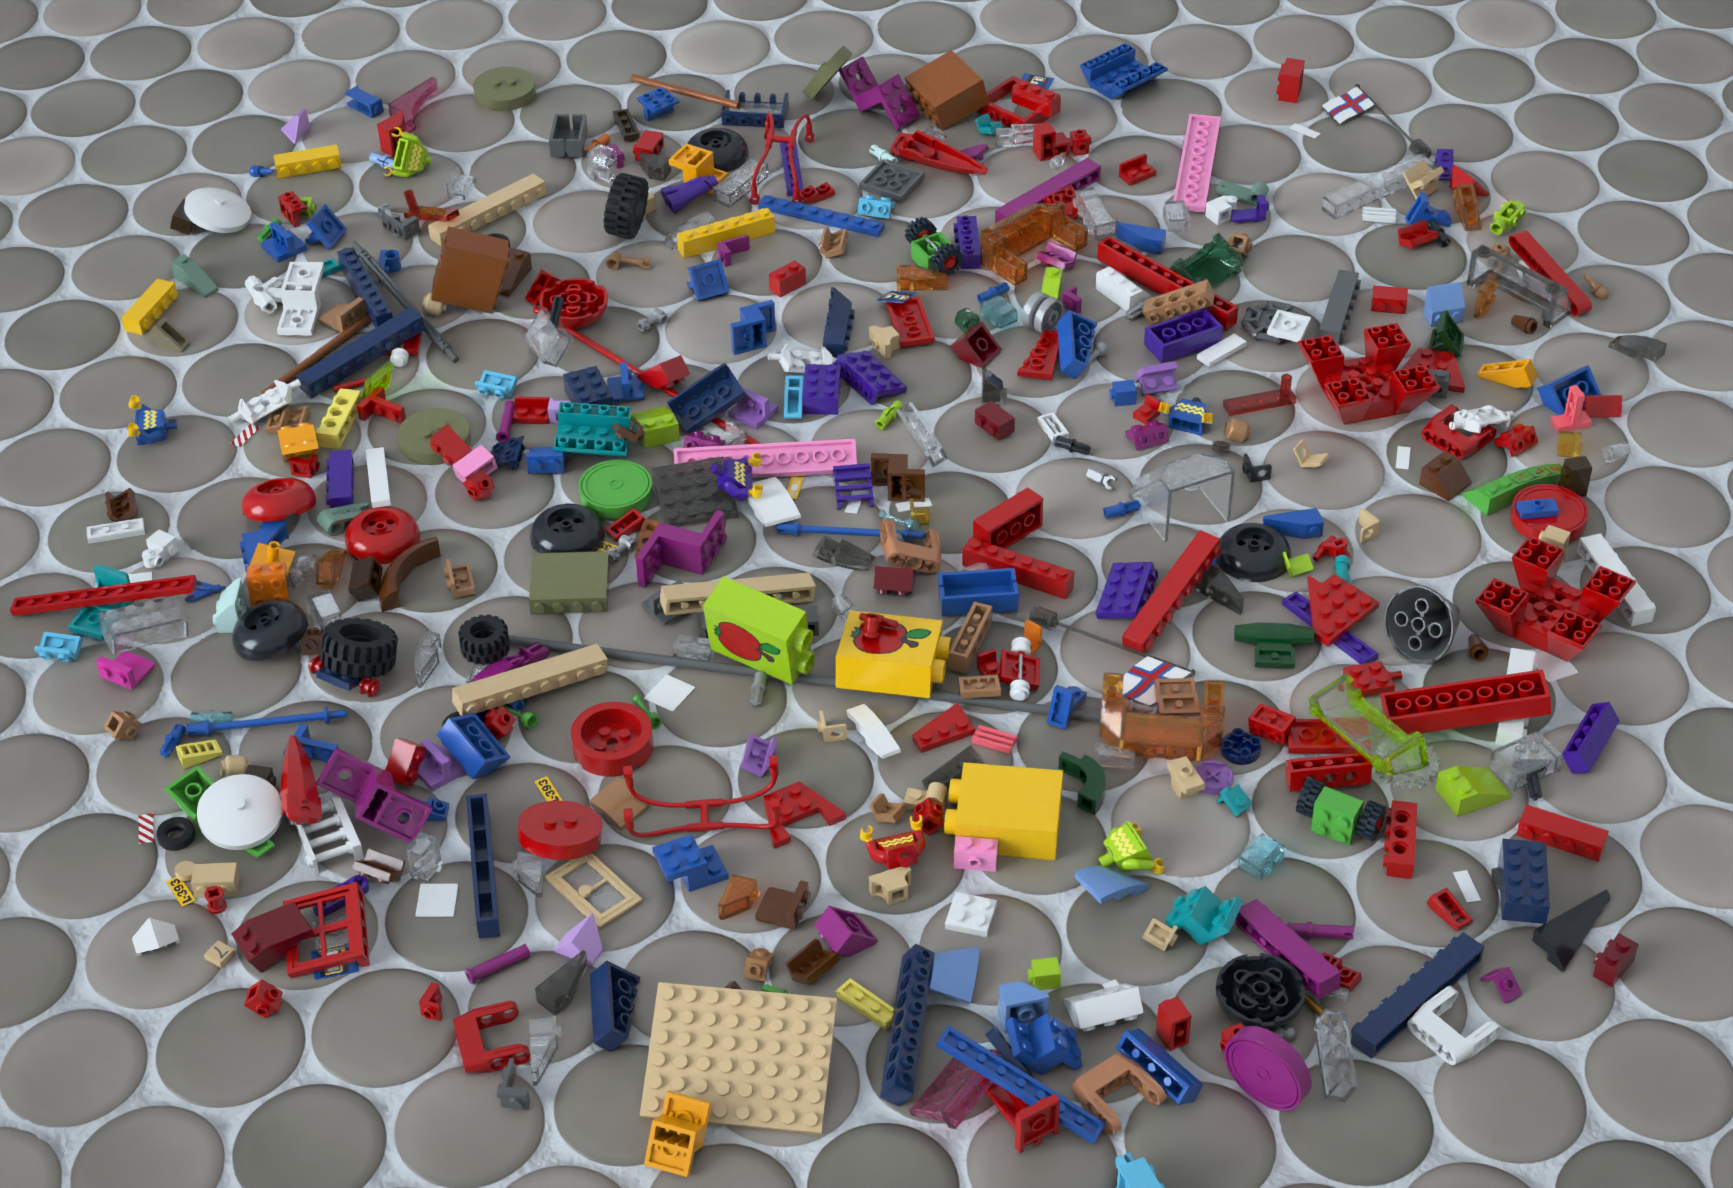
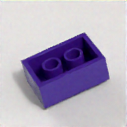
(821, 389)

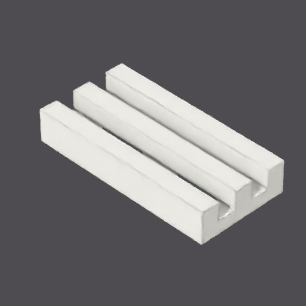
(1382, 215)
(1049, 427)

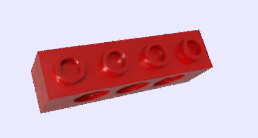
(1333, 770)
(1401, 839)

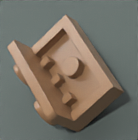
(833, 243)
(459, 580)

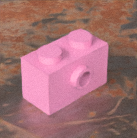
(472, 463)
(975, 853)

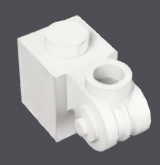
(1220, 209)
(160, 549)

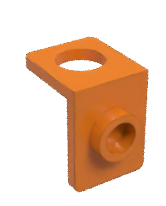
(1034, 634)

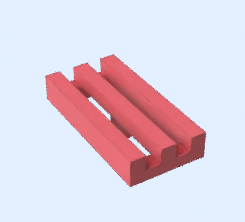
(994, 736)

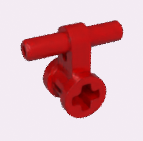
(1332, 547)
(874, 622)

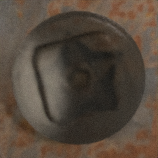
(1221, 447)

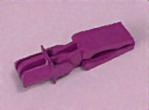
(526, 656)

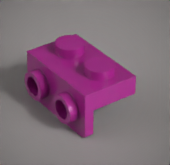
(1057, 256)
(1148, 435)
(698, 439)

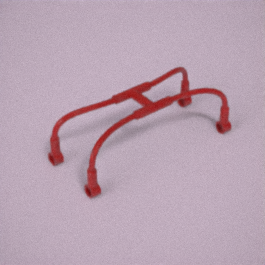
(770, 138)
(704, 806)

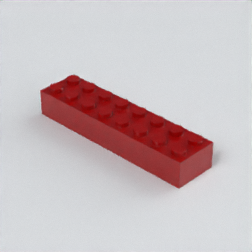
(1468, 702)

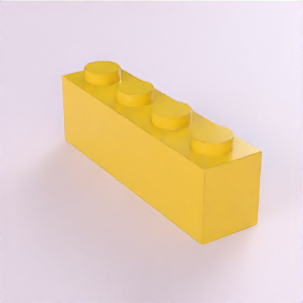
(307, 161)
(149, 306)

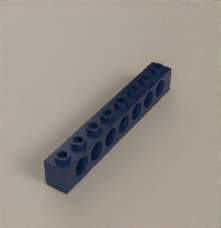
(907, 1025)

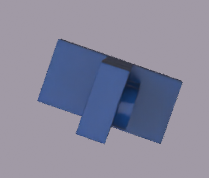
(1422, 210)
(1063, 703)
(314, 748)

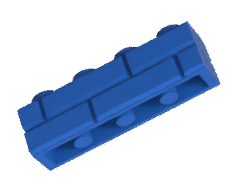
(1160, 1065)

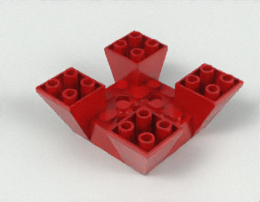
(1370, 384)
(1547, 610)

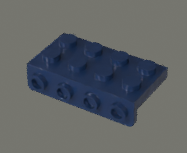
(706, 398)

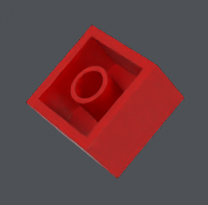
(1290, 80)

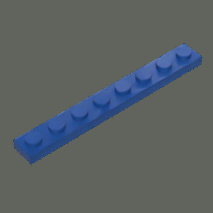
(822, 216)
(1017, 1082)

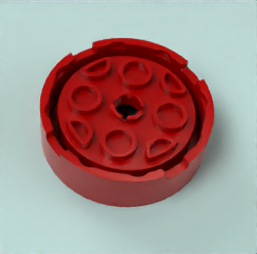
(608, 723)

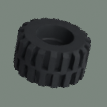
(484, 639)

